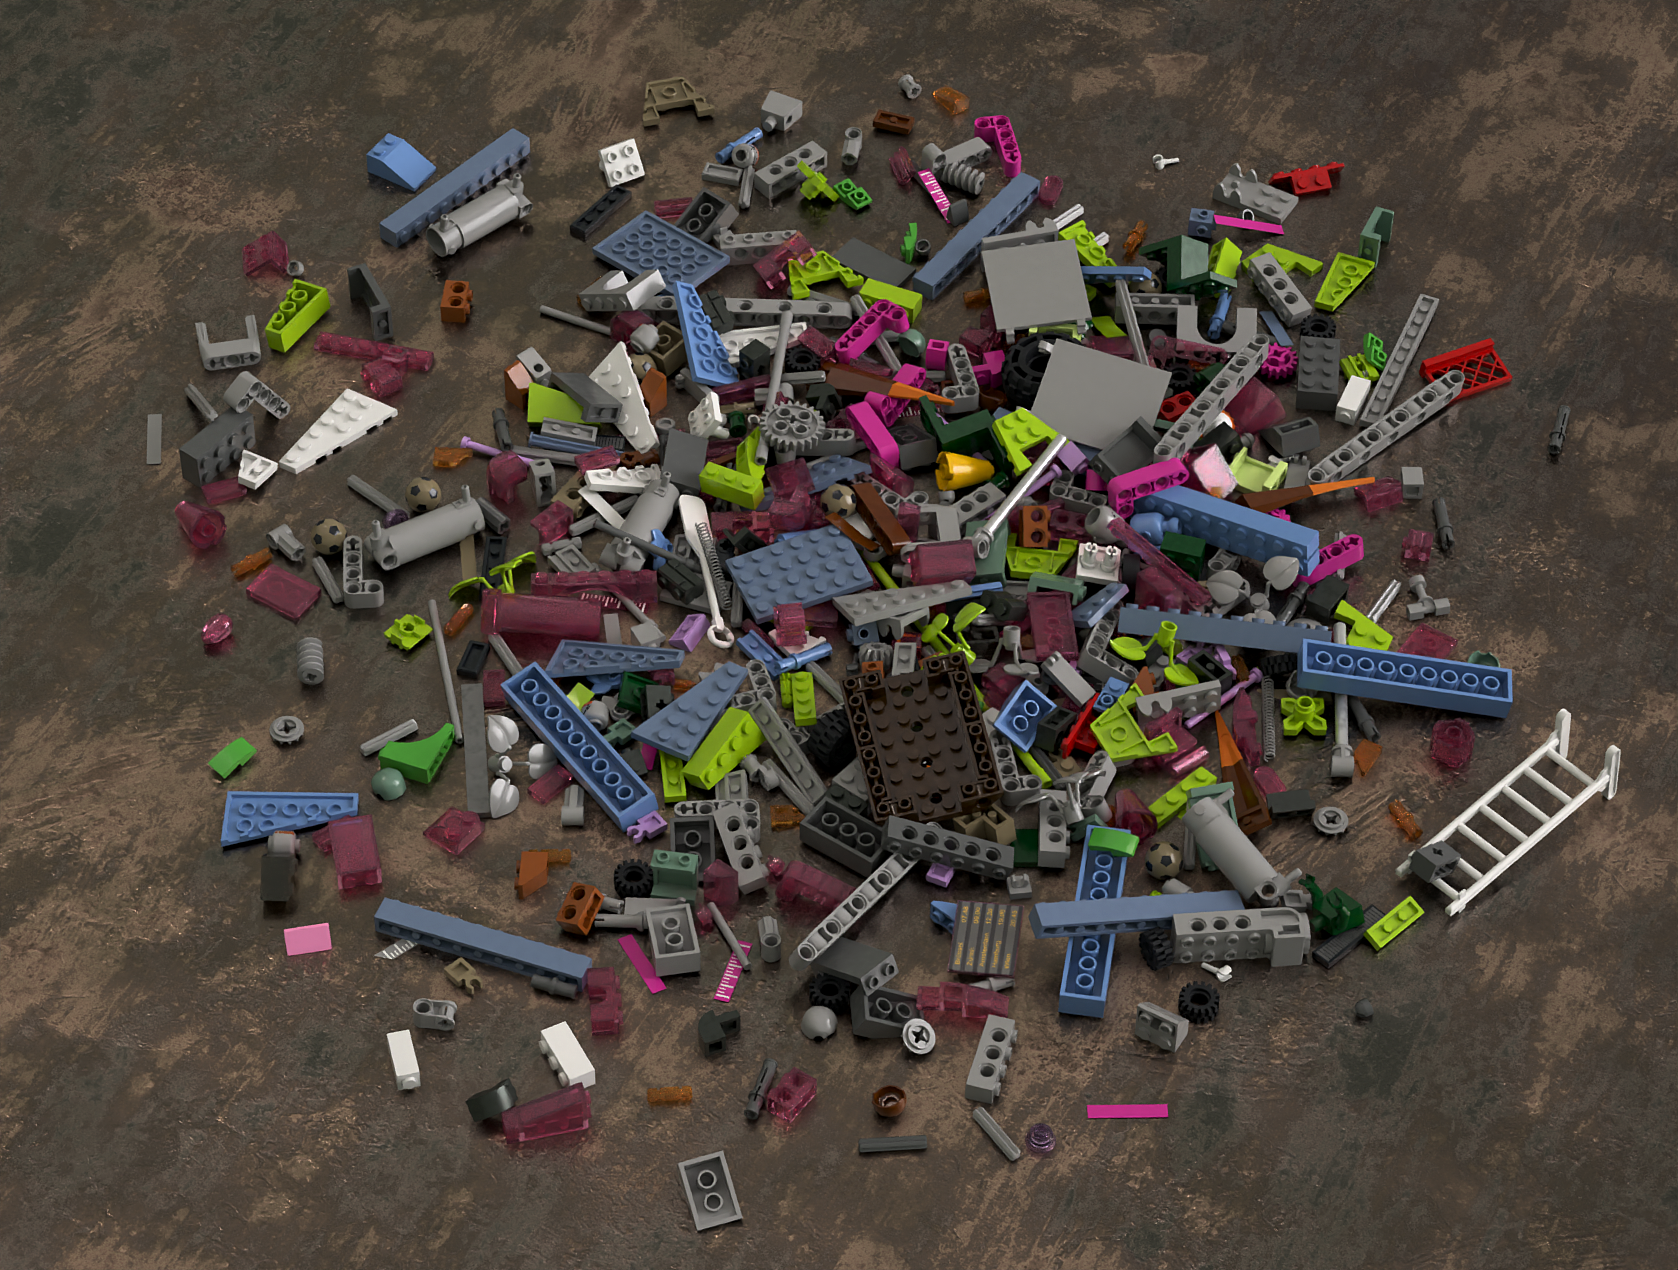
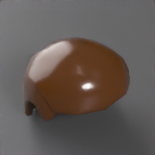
(991, 399)
(889, 1100)

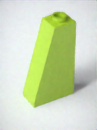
(555, 405)

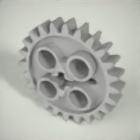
(791, 426)

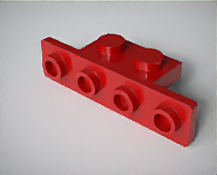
(1310, 180)
(1080, 734)

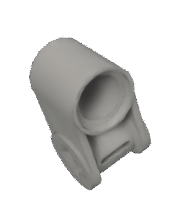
(1221, 562)
(432, 1014)

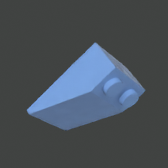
(399, 163)
(1021, 714)

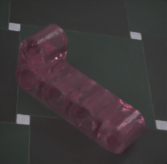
(1187, 354)
(813, 885)

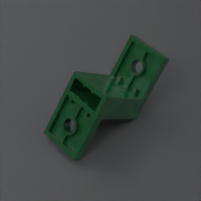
(1187, 267)
(965, 435)

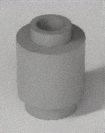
(1175, 887)

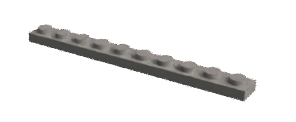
(1399, 360)

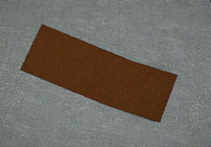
(851, 532)

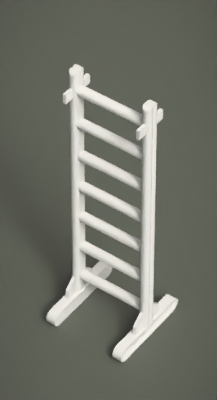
(1556, 749)

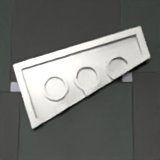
(622, 480)

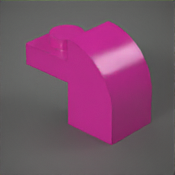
(936, 355)
(990, 370)

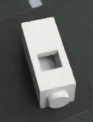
(1352, 400)
(403, 1060)

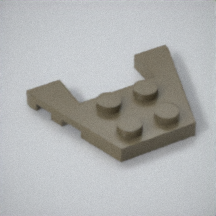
(671, 94)

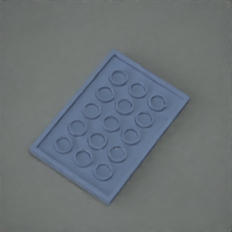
(658, 245)
(799, 570)

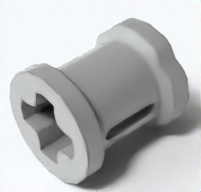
(909, 86)

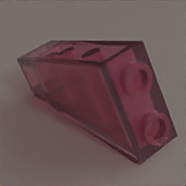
(548, 1115)

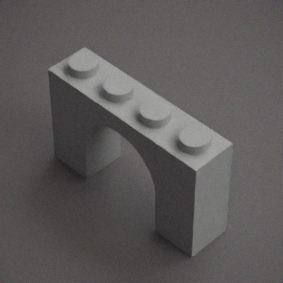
(615, 293)
(1187, 330)

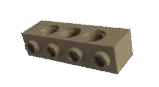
(571, 497)

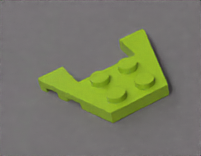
(1287, 260)
(819, 268)
(1020, 432)
(1025, 561)
(1364, 631)
(1121, 735)

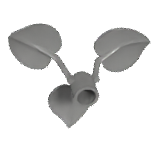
(1278, 570)
(1011, 641)
(500, 736)
(1071, 808)

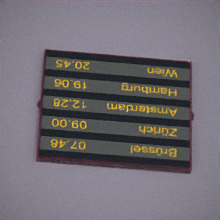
(985, 939)

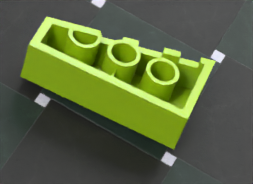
(297, 313)
(723, 748)

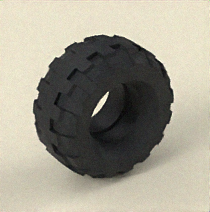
(1026, 367)

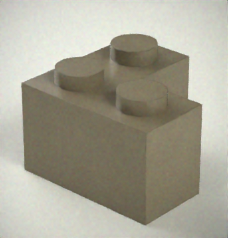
(989, 824)

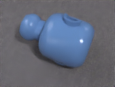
(1153, 526)

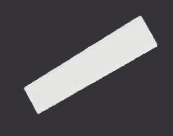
(602, 507)

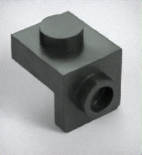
(634, 760)

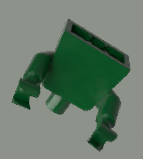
(1334, 911)

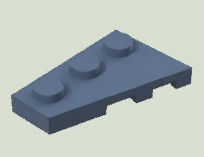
(1098, 605)

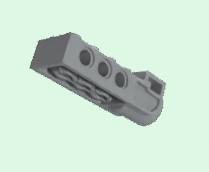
(1241, 934)

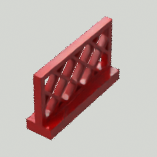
(1458, 360)

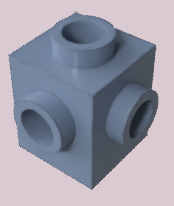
(1201, 222)
(870, 634)

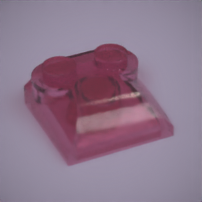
(455, 829)

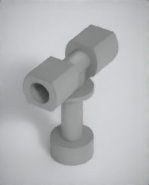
(1425, 603)

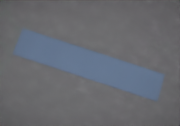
(1276, 328)

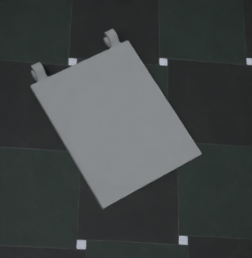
(1036, 287)
(1096, 394)

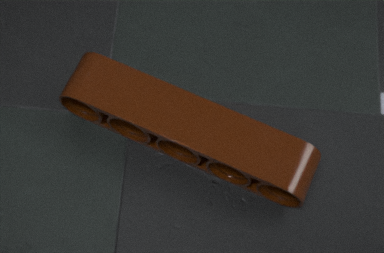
(879, 519)

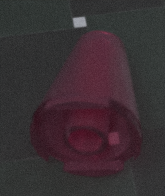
(201, 523)
(1134, 815)

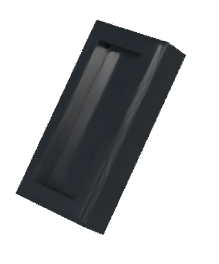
(473, 659)

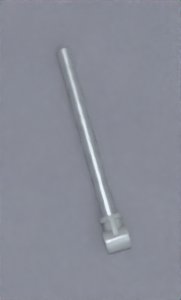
(984, 535)
(1341, 760)

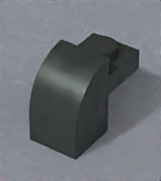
(824, 399)
(713, 1030)
(492, 1101)

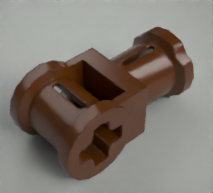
(636, 458)

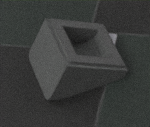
(958, 212)

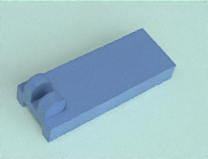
(758, 649)

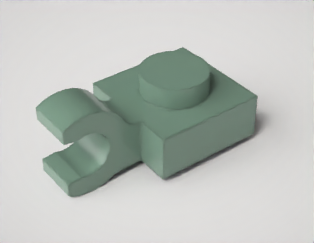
(619, 732)
(1079, 829)

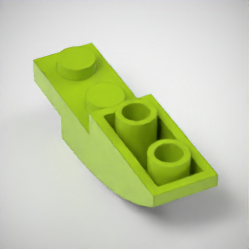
(746, 455)

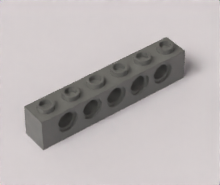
(947, 848)

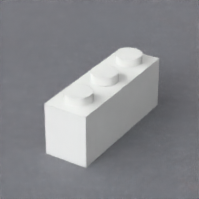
(566, 1056)

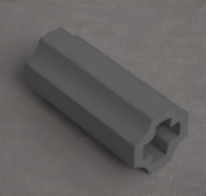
(493, 516)

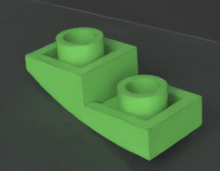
(852, 195)
(908, 248)
(1373, 351)
(231, 756)
(1117, 842)

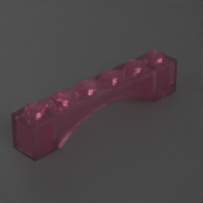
(635, 585)

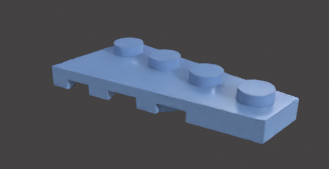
(1110, 274)

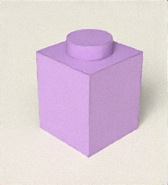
(1073, 458)

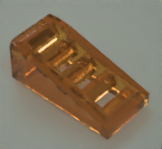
(952, 99)

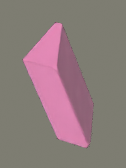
(307, 939)

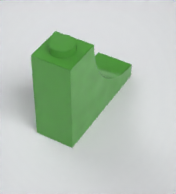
(420, 758)

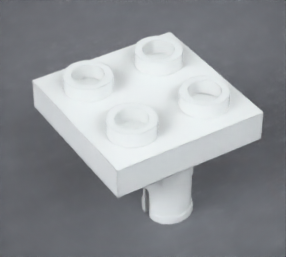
(621, 162)
(707, 419)
(1098, 564)

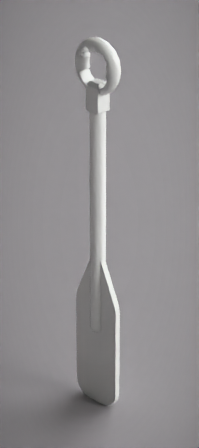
(694, 511)

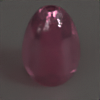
(216, 629)

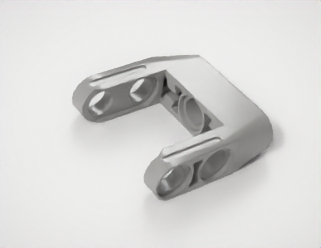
(229, 353)
(946, 525)

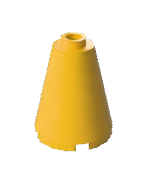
(961, 471)

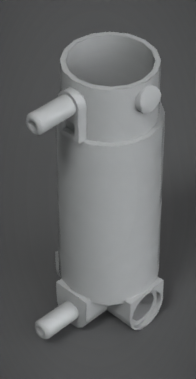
(479, 217)
(649, 512)
(425, 532)
(1235, 852)

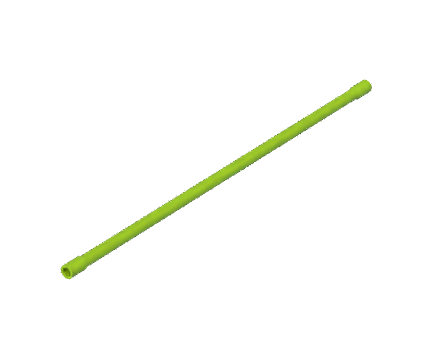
(938, 646)

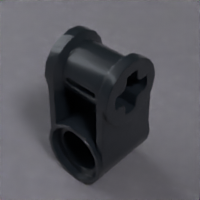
(724, 551)

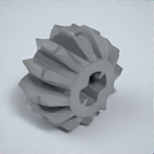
(876, 652)

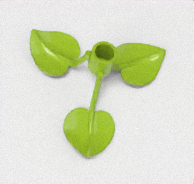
(529, 557)
(963, 618)
(1133, 650)

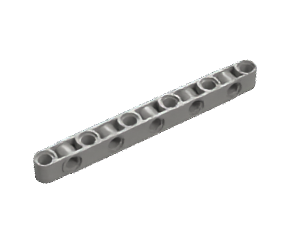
(762, 312)
(1212, 400)
(1387, 429)
(852, 909)

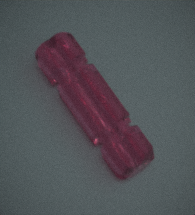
(749, 625)

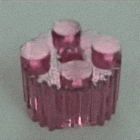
(789, 624)
(1452, 742)

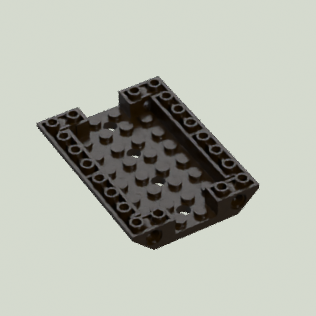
(951, 739)

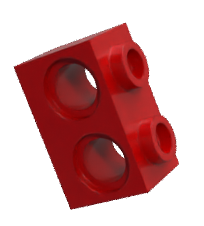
(1175, 406)

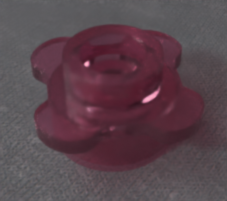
(775, 865)
(704, 915)

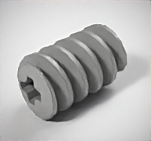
(963, 178)
(310, 661)

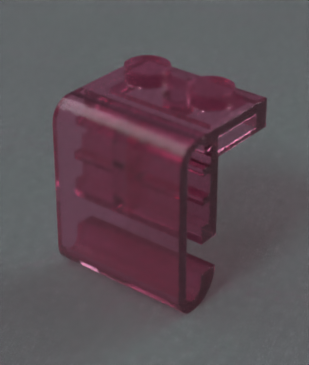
(1187, 756)

